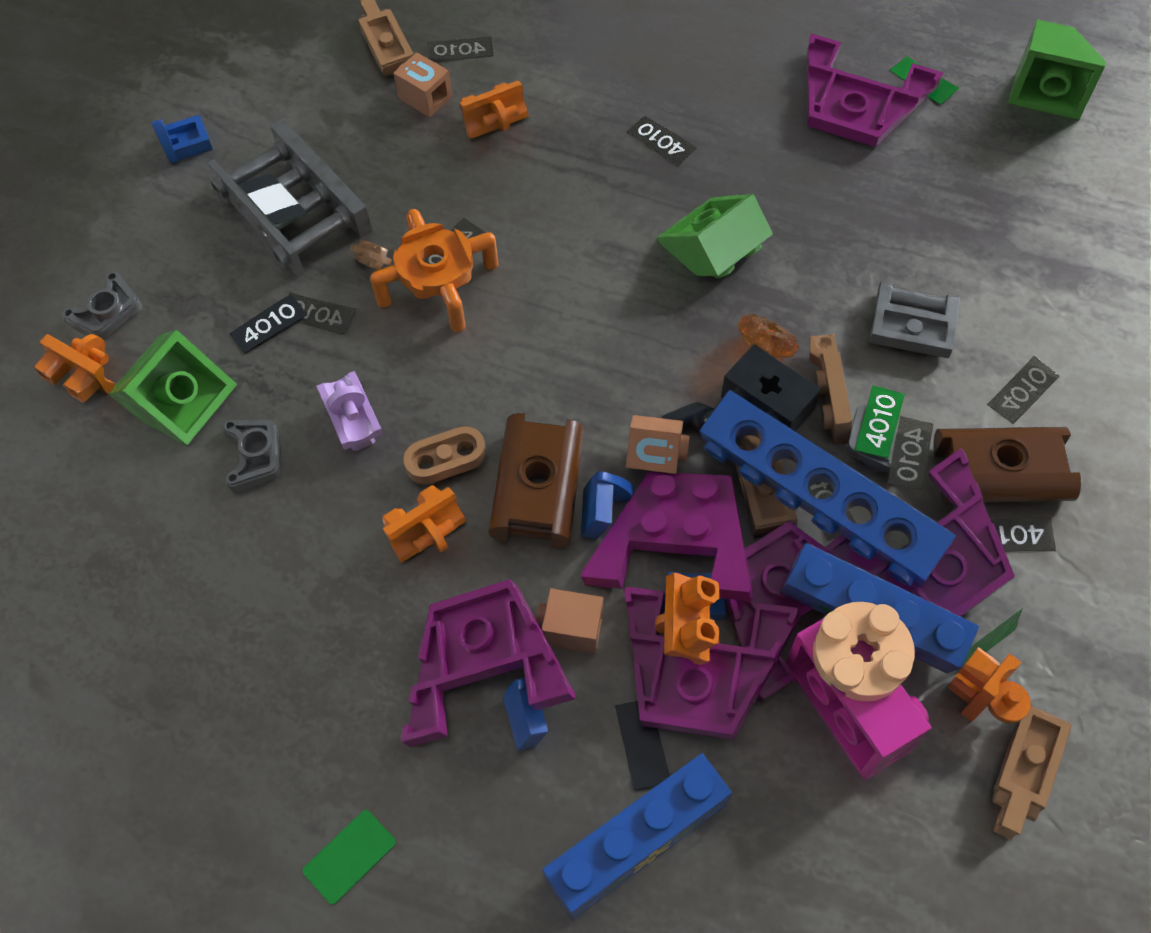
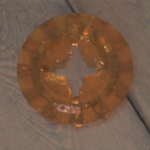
(768, 336)

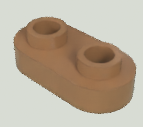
(443, 453)

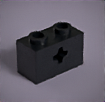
(772, 387)

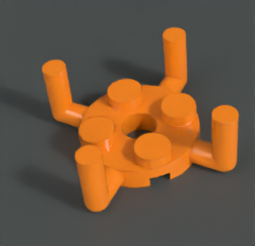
(437, 278)

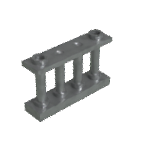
(307, 167)

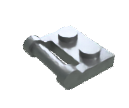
(914, 328)

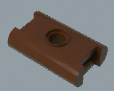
(1035, 458)
(533, 508)

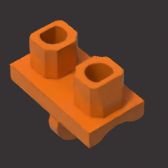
(494, 109)
(82, 360)
(425, 524)
(687, 617)
(984, 685)

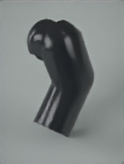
(692, 415)

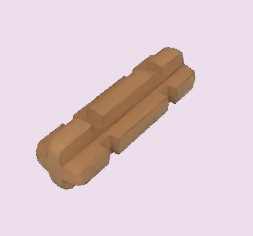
(370, 254)

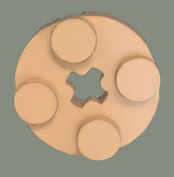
(847, 671)

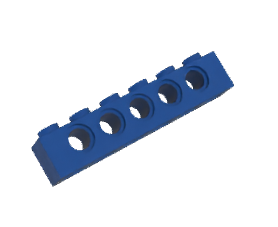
(739, 418)

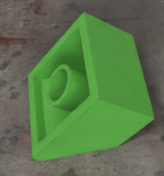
(1056, 71)
(717, 235)
(173, 387)

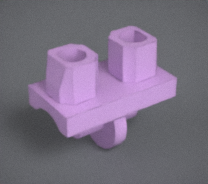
(350, 412)

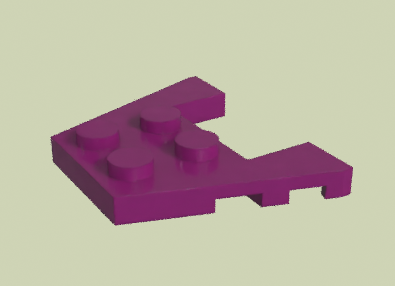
(857, 105)
(677, 516)
(974, 562)
(768, 568)
(474, 640)
(705, 697)

